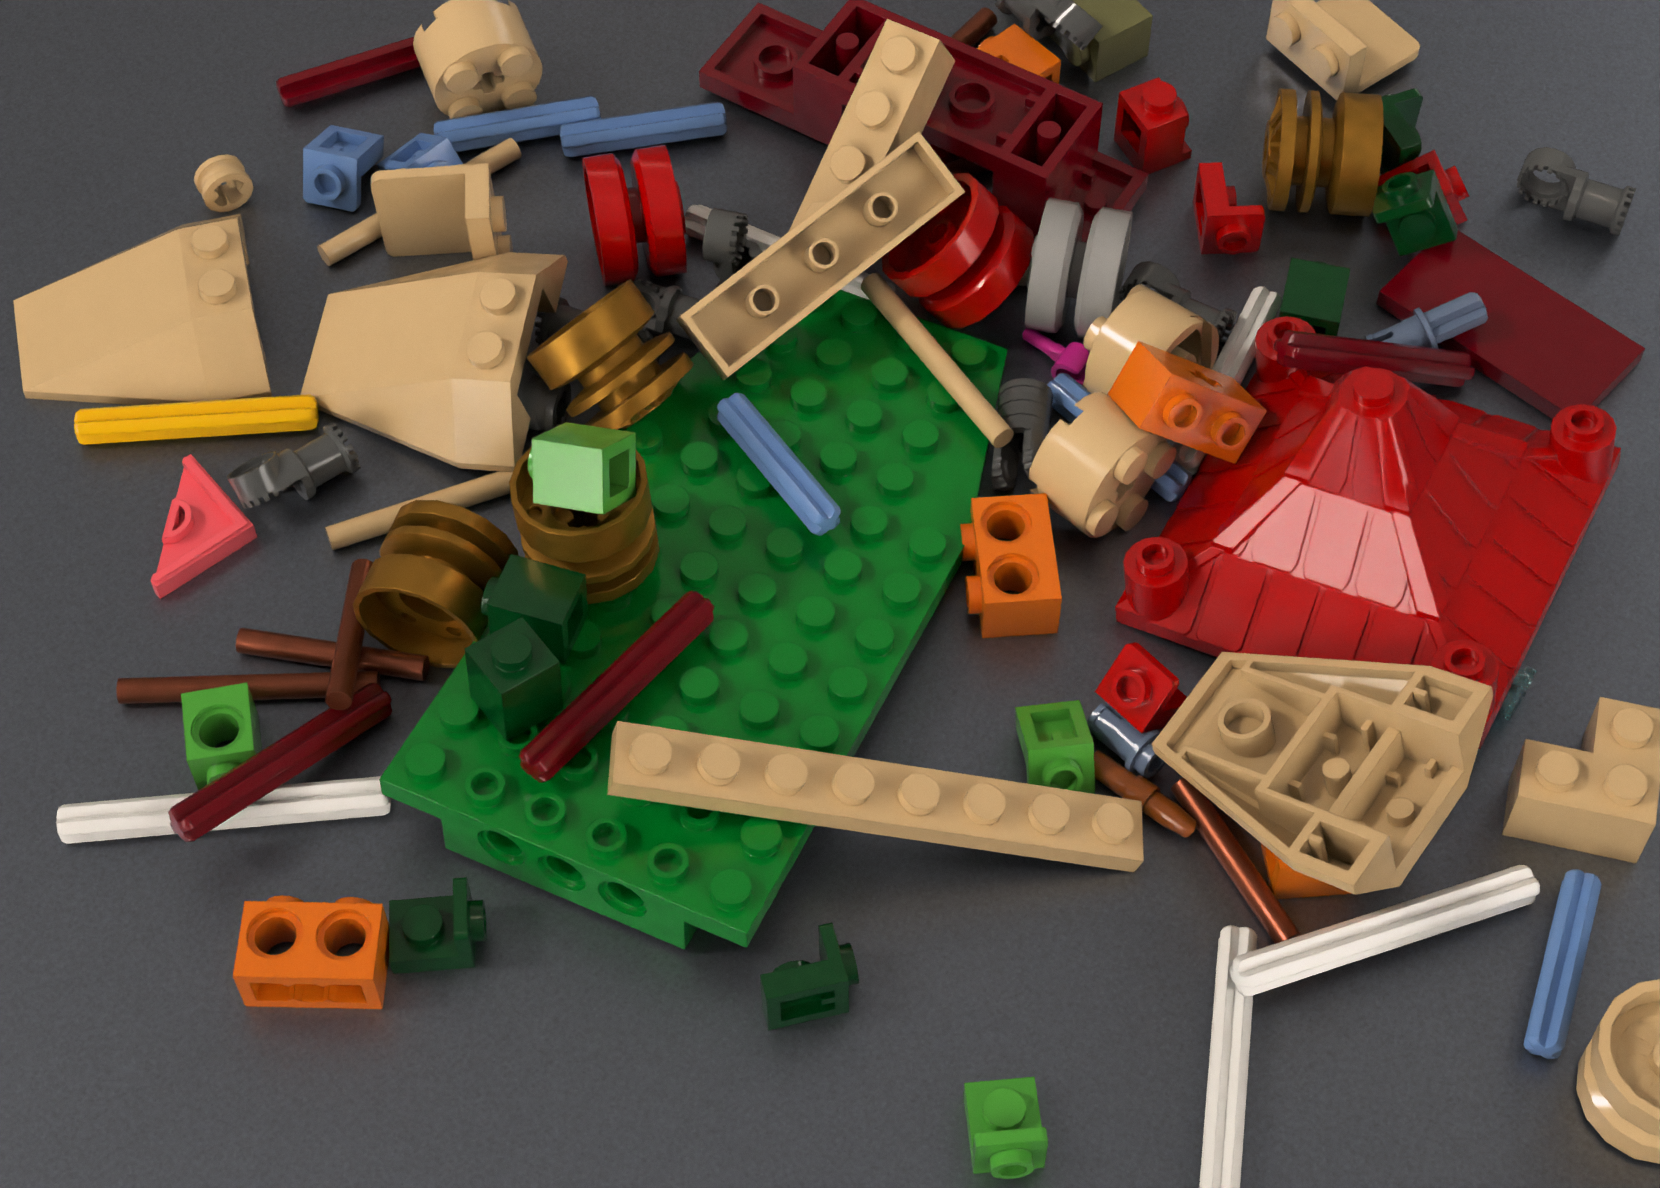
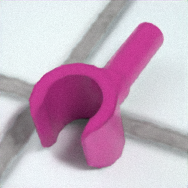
(1067, 359)

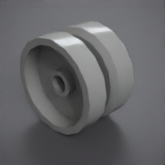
(1076, 269)

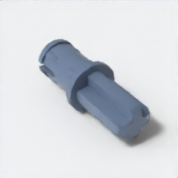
(1437, 324)

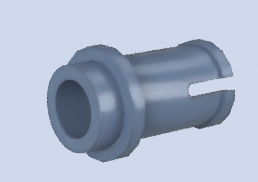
(1125, 741)

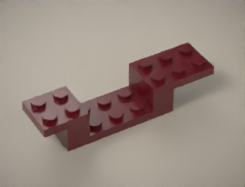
(990, 112)

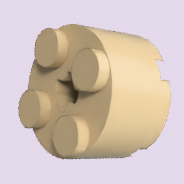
(478, 58)
(1148, 319)
(1099, 467)

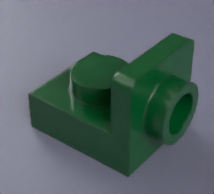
(1400, 136)
(1415, 211)
(436, 931)
(808, 990)

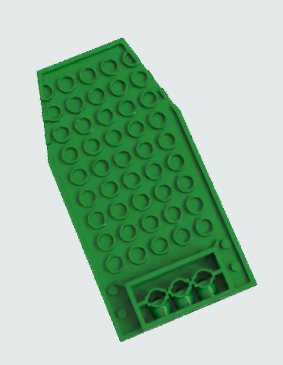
(798, 635)

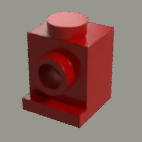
(1152, 126)

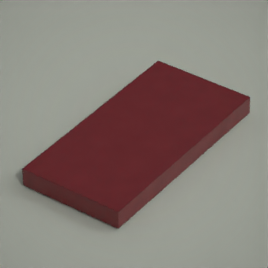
(1533, 336)

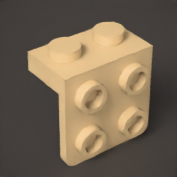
(1340, 42)
(440, 211)

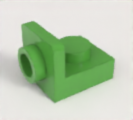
(1057, 745)
(1005, 1127)

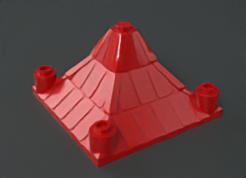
(1374, 527)

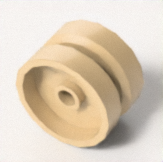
(1622, 1073)

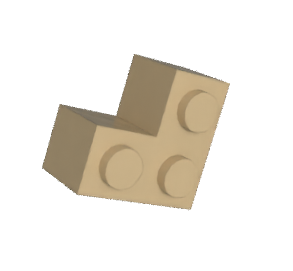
(1595, 796)

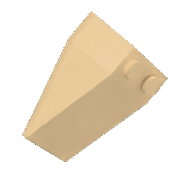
(148, 324)
(437, 356)
(1331, 758)

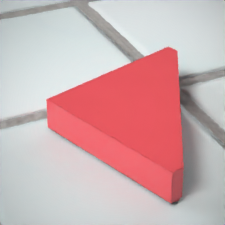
(199, 529)

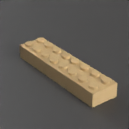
(820, 256)

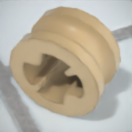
(220, 170)

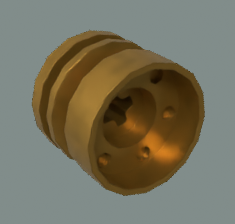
(1324, 152)
(611, 360)
(609, 548)
(432, 581)

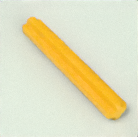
(196, 419)

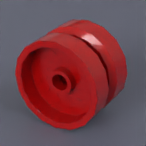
(639, 214)
(963, 257)

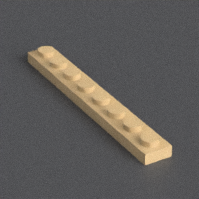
(874, 797)

